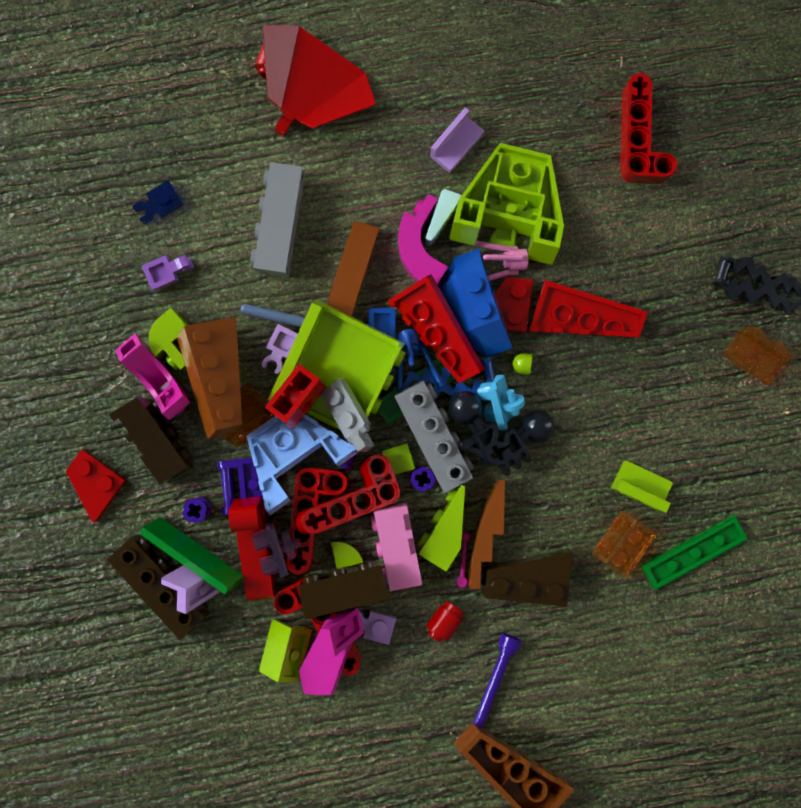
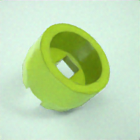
(522, 363)

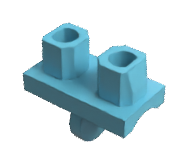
(504, 401)

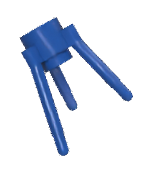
(412, 348)

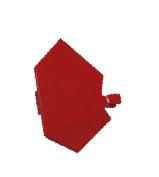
(310, 79)

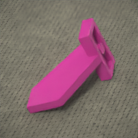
(329, 652)

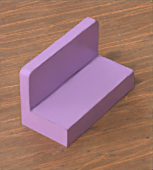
(456, 141)
(190, 588)

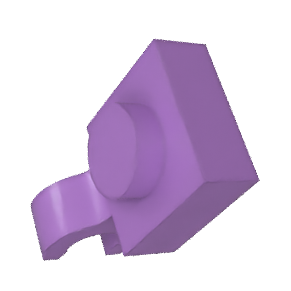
(163, 272)

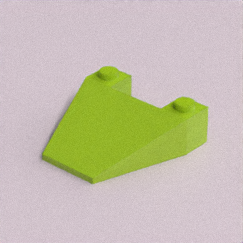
(516, 193)

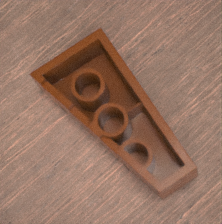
(213, 371)
(511, 772)

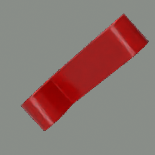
(641, 130)
(312, 494)
(346, 502)
(247, 518)
(293, 590)

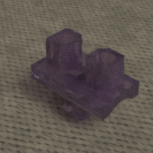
(268, 538)

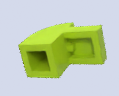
(164, 338)

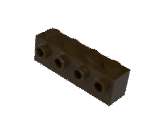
(143, 572)

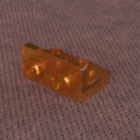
(757, 354)
(253, 415)
(624, 544)

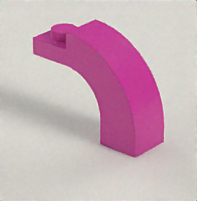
(412, 254)
(154, 375)

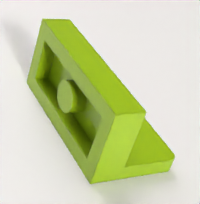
(642, 486)
(285, 651)

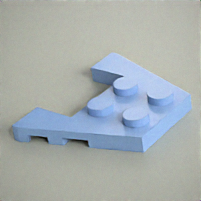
(279, 448)

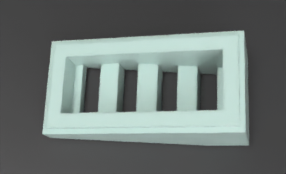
(444, 211)

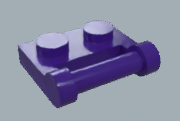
(247, 479)

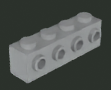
(278, 219)
(433, 436)

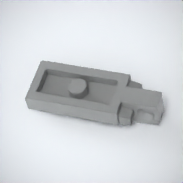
(348, 414)

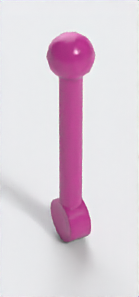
(461, 580)

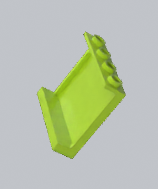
(343, 348)

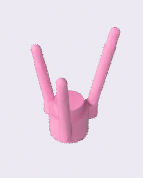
(513, 258)

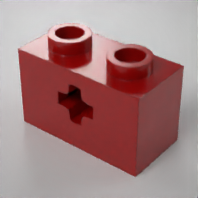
(295, 396)

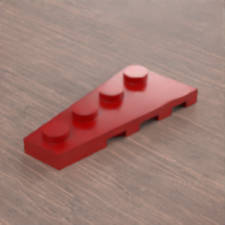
(578, 312)
(433, 319)

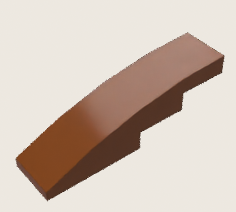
(353, 267)
(489, 524)

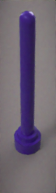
(508, 646)

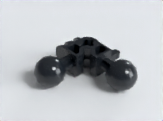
(536, 427)

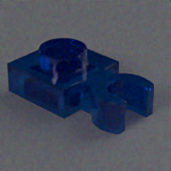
(161, 200)

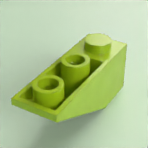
(446, 535)

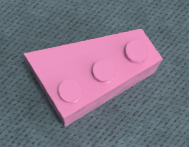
(396, 546)

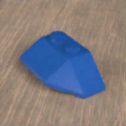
(475, 304)

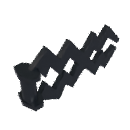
(768, 285)

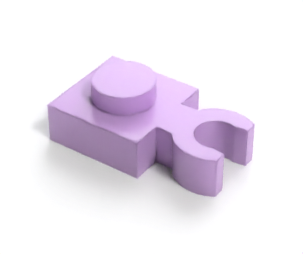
(280, 344)
(378, 626)

